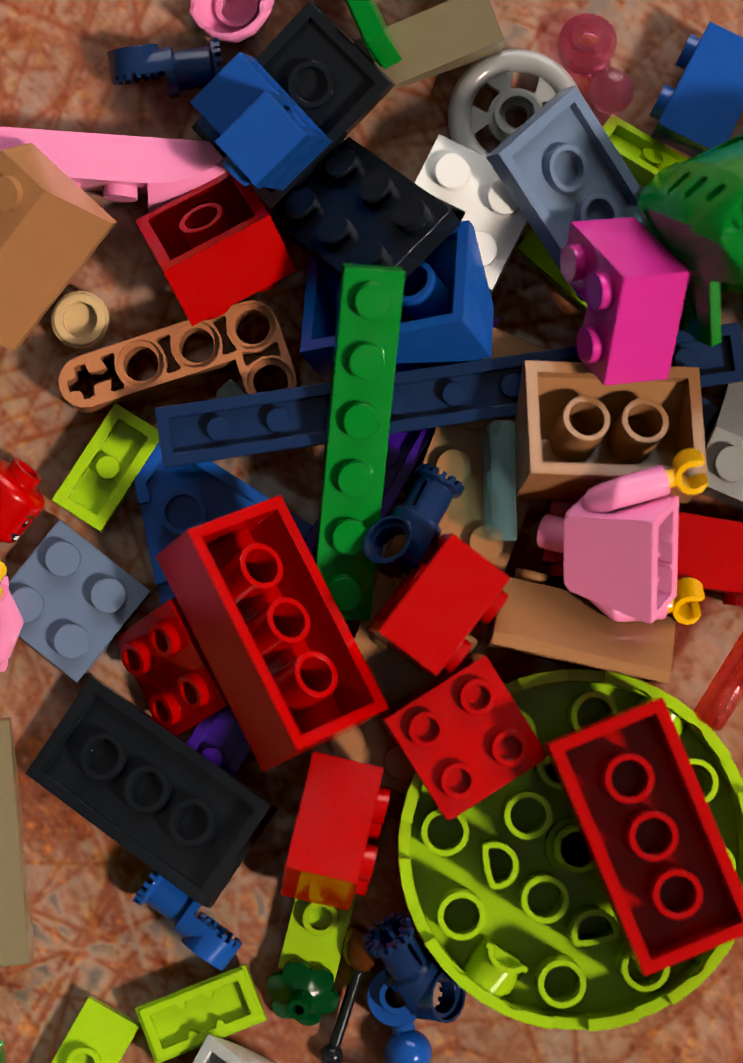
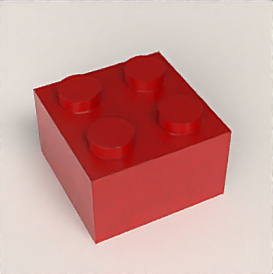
(216, 247)
(440, 605)
(330, 837)

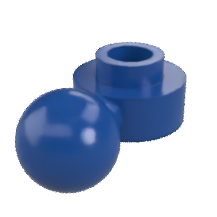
(406, 1043)

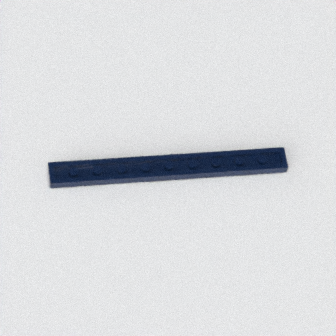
(419, 402)

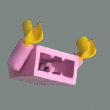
(625, 544)

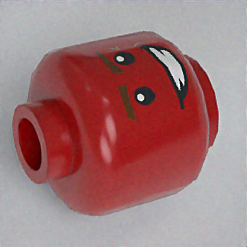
(19, 498)

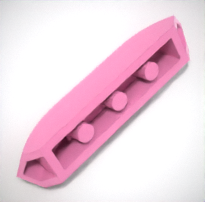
(124, 164)

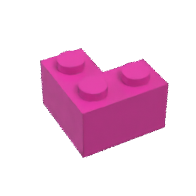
(631, 298)

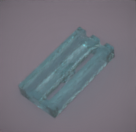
(499, 481)

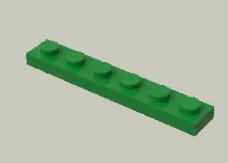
(357, 430)

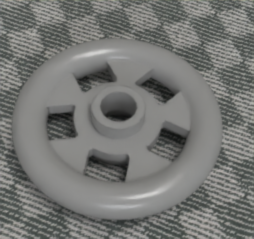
(497, 73)

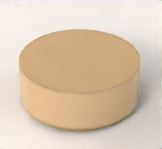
(81, 320)

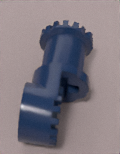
(183, 68)
(416, 519)
(409, 978)

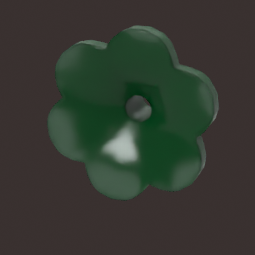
(302, 992)

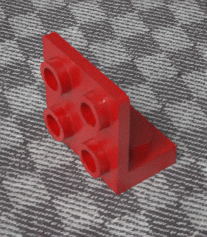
(171, 669)
(463, 735)

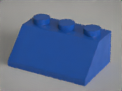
(442, 313)

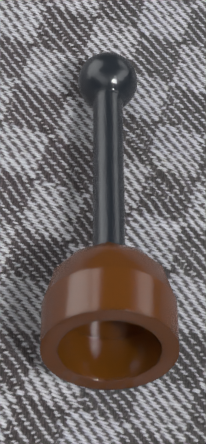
(360, 961)

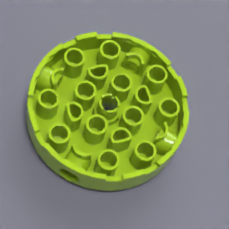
(506, 905)

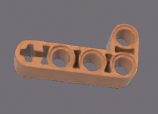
(173, 368)

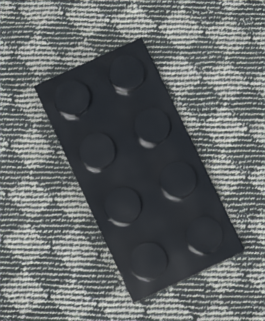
(151, 792)

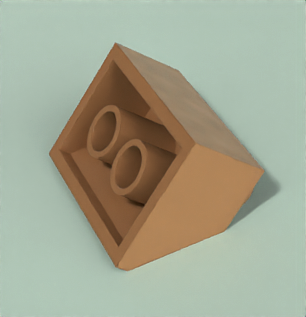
(44, 237)
(587, 433)
(574, 632)

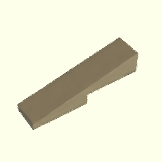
(441, 40)
(15, 913)

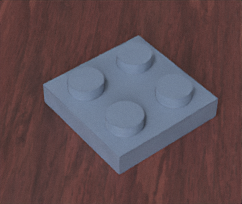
(73, 600)

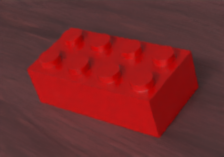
(271, 631)
(650, 835)

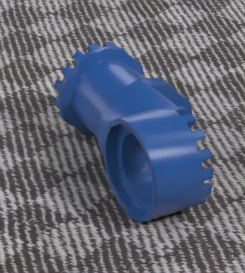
(197, 930)

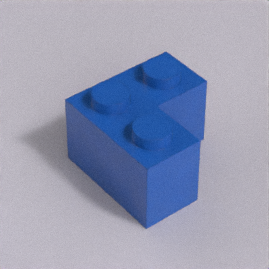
(257, 125)

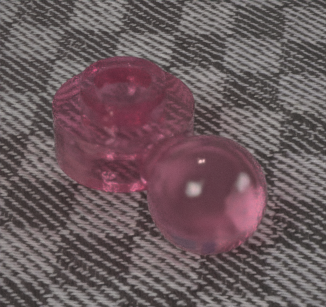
(610, 87)

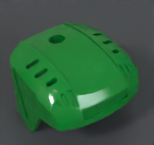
(699, 219)

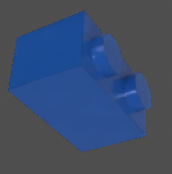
(707, 96)

